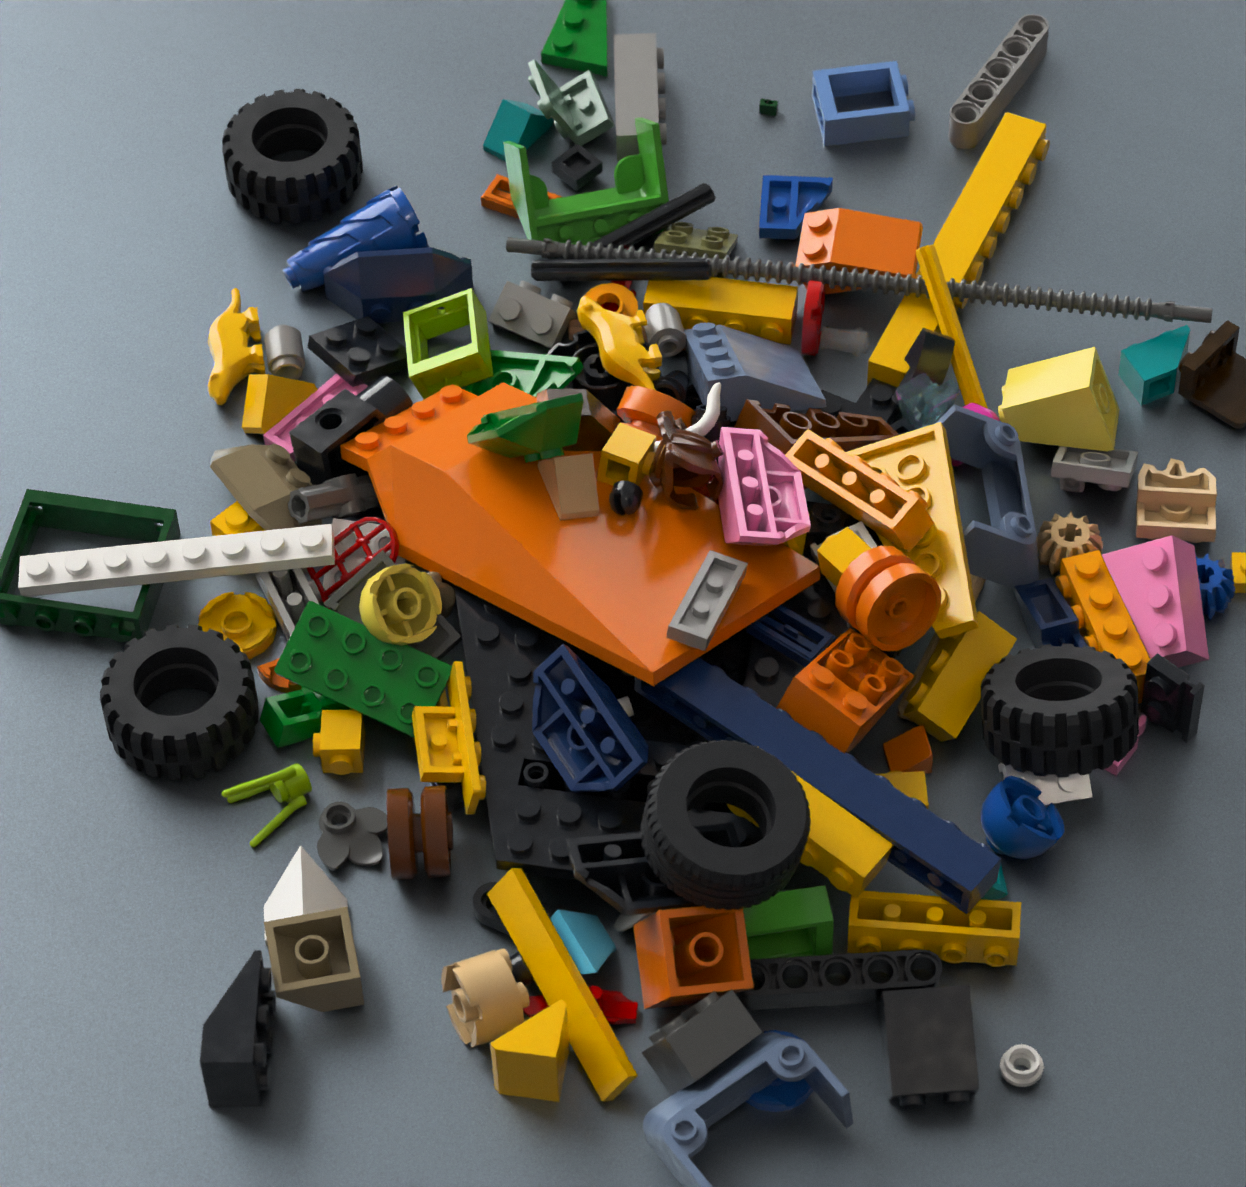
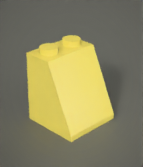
(1062, 402)

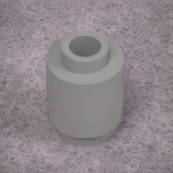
(665, 329)
(284, 351)

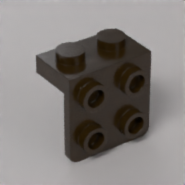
(1217, 376)

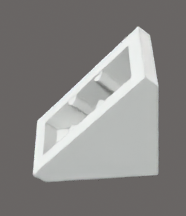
(302, 890)

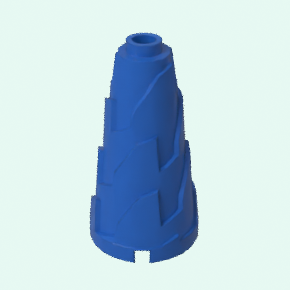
(381, 225)

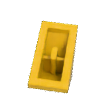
(271, 399)

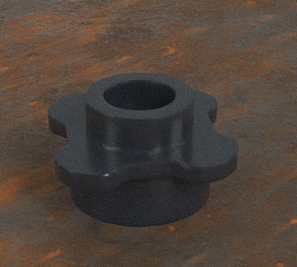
(827, 520)

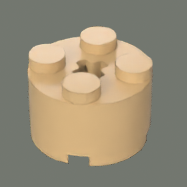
(484, 997)

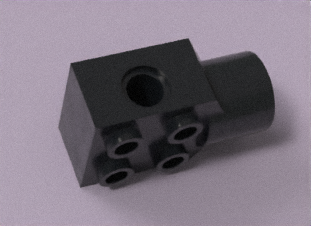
(339, 420)

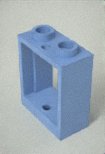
(861, 124)

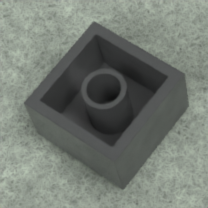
(694, 1046)

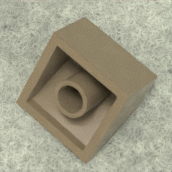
(315, 960)

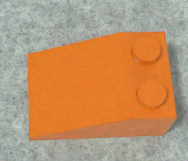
(858, 241)

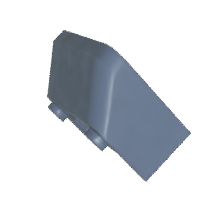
(1008, 547)
(680, 1123)

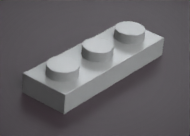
(707, 600)

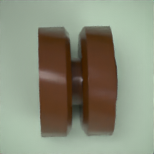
(419, 832)

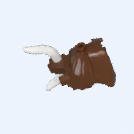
(686, 456)

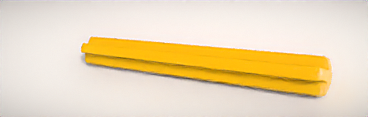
(950, 325)

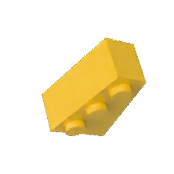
(954, 677)

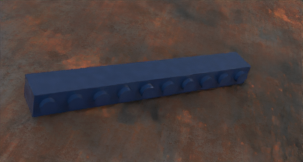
(924, 844)

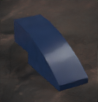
(1048, 614)

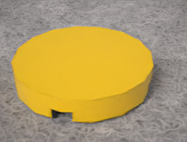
(243, 619)

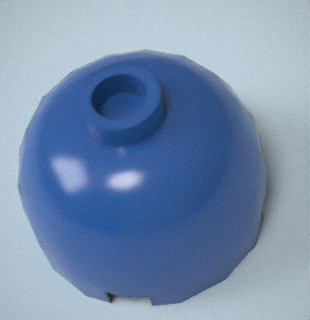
(1018, 821)

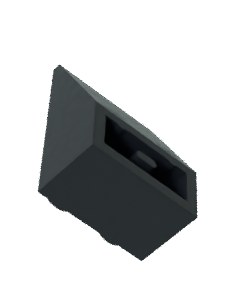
(238, 1039)

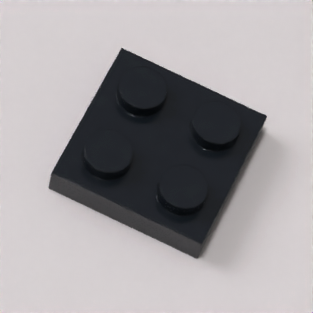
(359, 351)

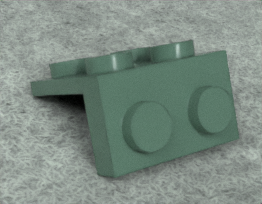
(575, 107)

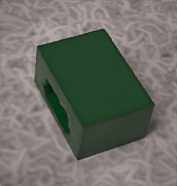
(768, 107)

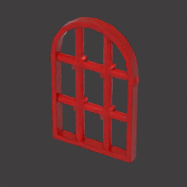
(363, 542)

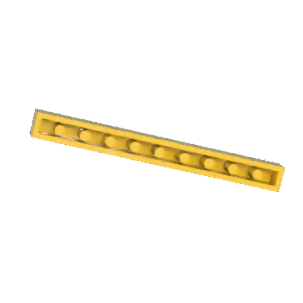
(967, 235)

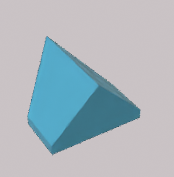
(584, 939)

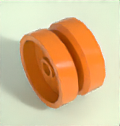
(888, 598)

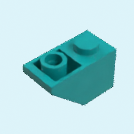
(1152, 366)

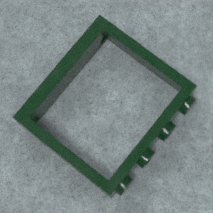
(90, 517)

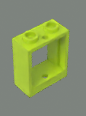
(456, 366)

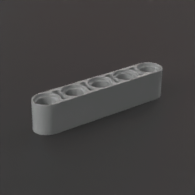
(998, 81)

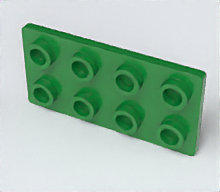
(360, 671)

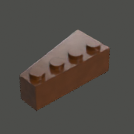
(786, 427)

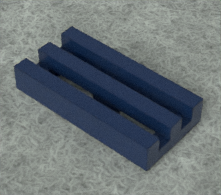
(786, 637)

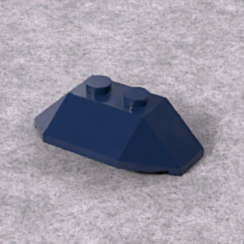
(395, 281)
(584, 726)

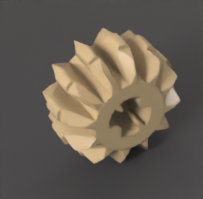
(1066, 538)

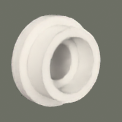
(1025, 1056)

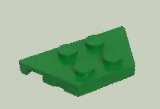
(528, 372)

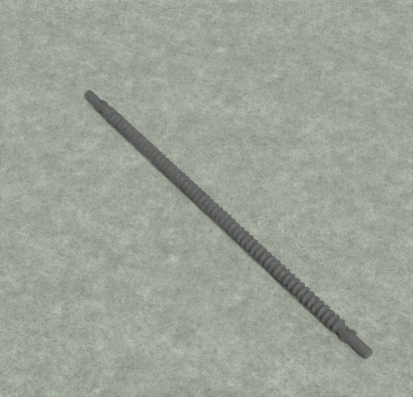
(1163, 310)

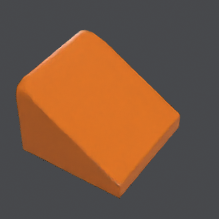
(909, 751)

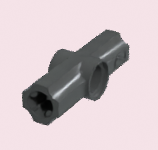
(334, 498)

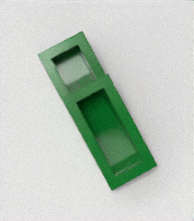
(295, 715)

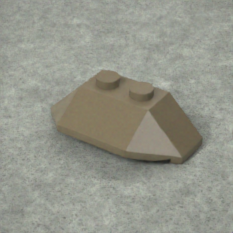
(262, 482)

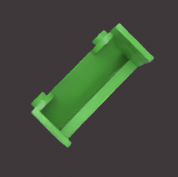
(590, 215)

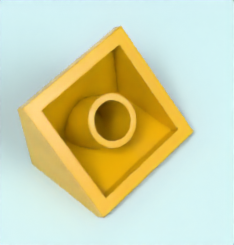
(533, 1056)

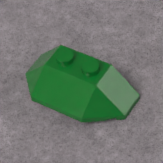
(531, 430)

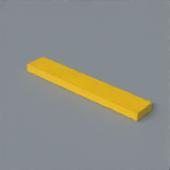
(560, 979)

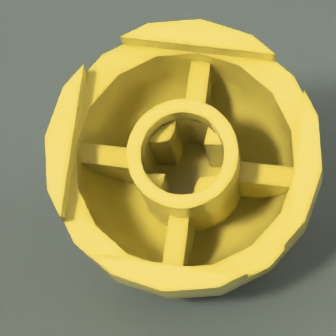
(400, 605)

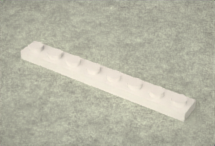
(176, 560)

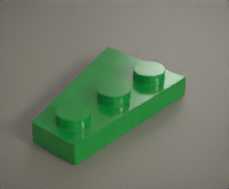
(579, 37)

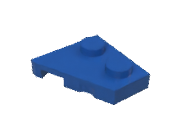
(787, 200)

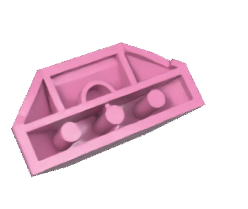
(760, 491)

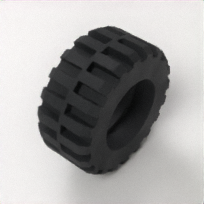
(299, 187)
(170, 662)
(1059, 710)

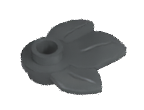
(354, 839)

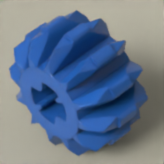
(1215, 585)

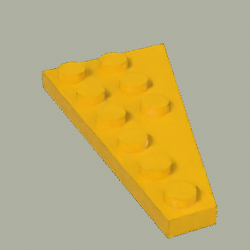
(924, 465)

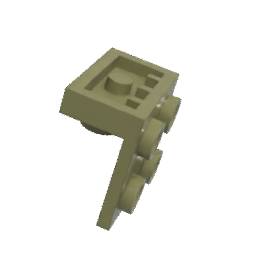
(683, 237)

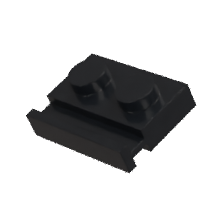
(1171, 698)

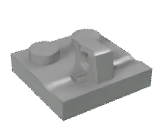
(1108, 469)

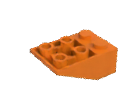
(845, 690)

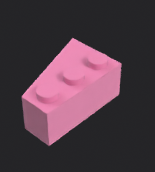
(1163, 597)

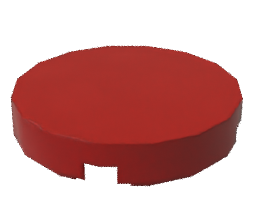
(813, 318)

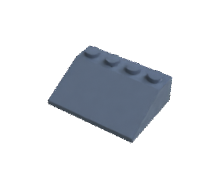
(748, 370)

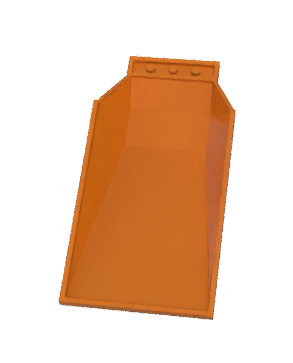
(587, 580)

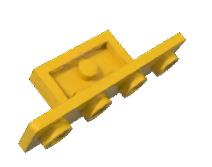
(447, 741)

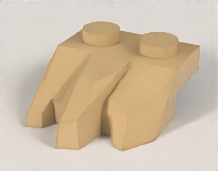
(1176, 503)

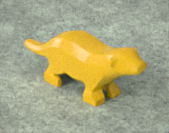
(620, 343)
(230, 349)

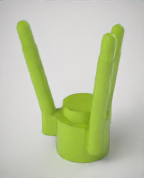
(285, 785)

